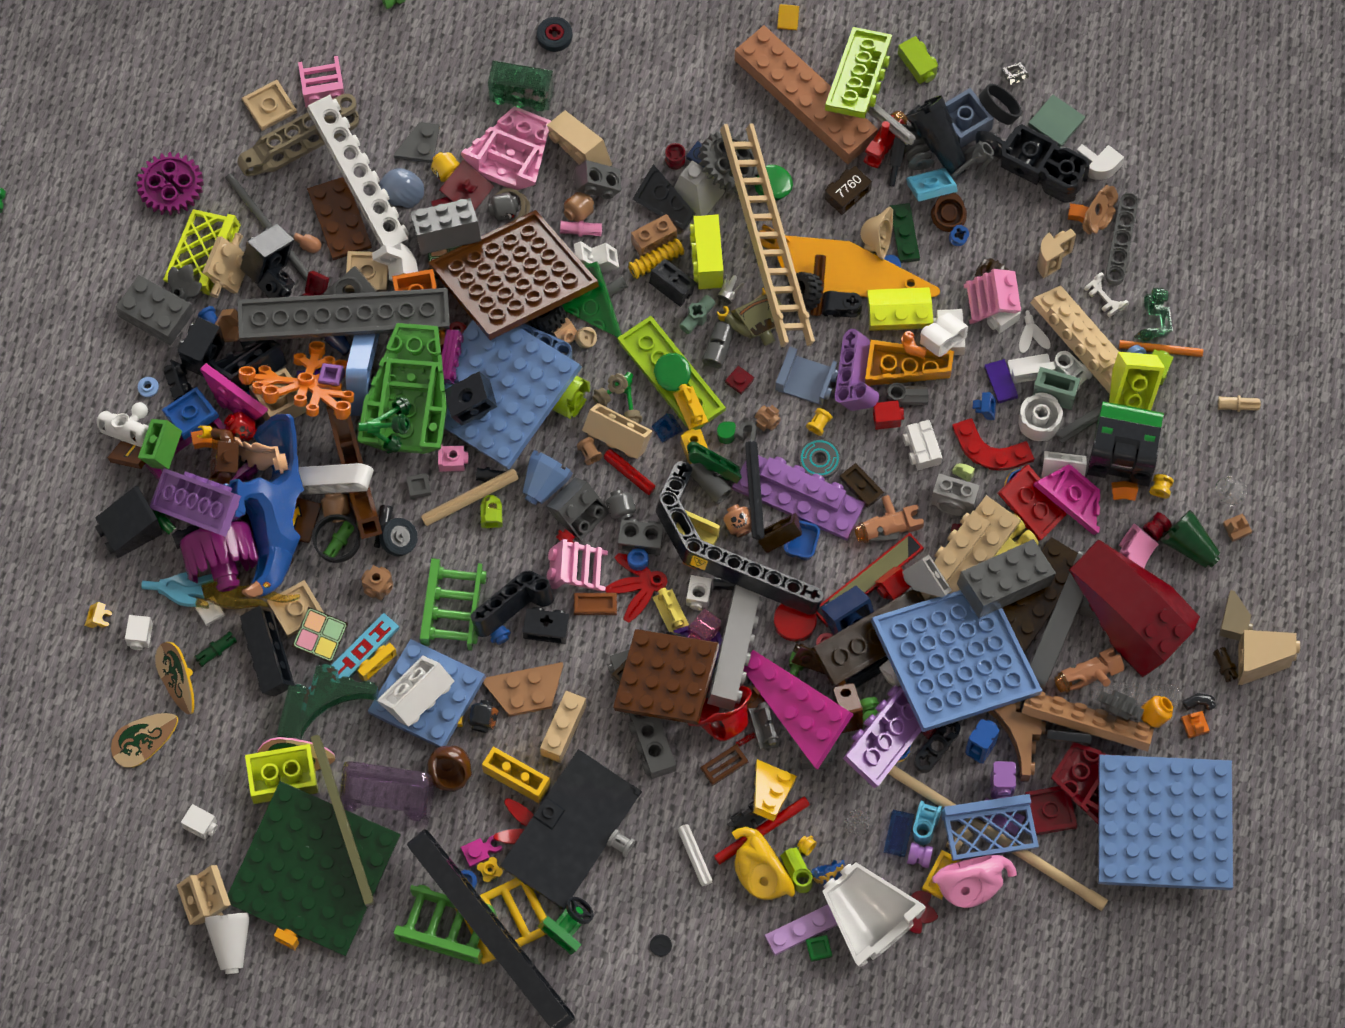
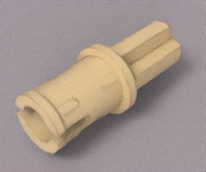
(1238, 403)

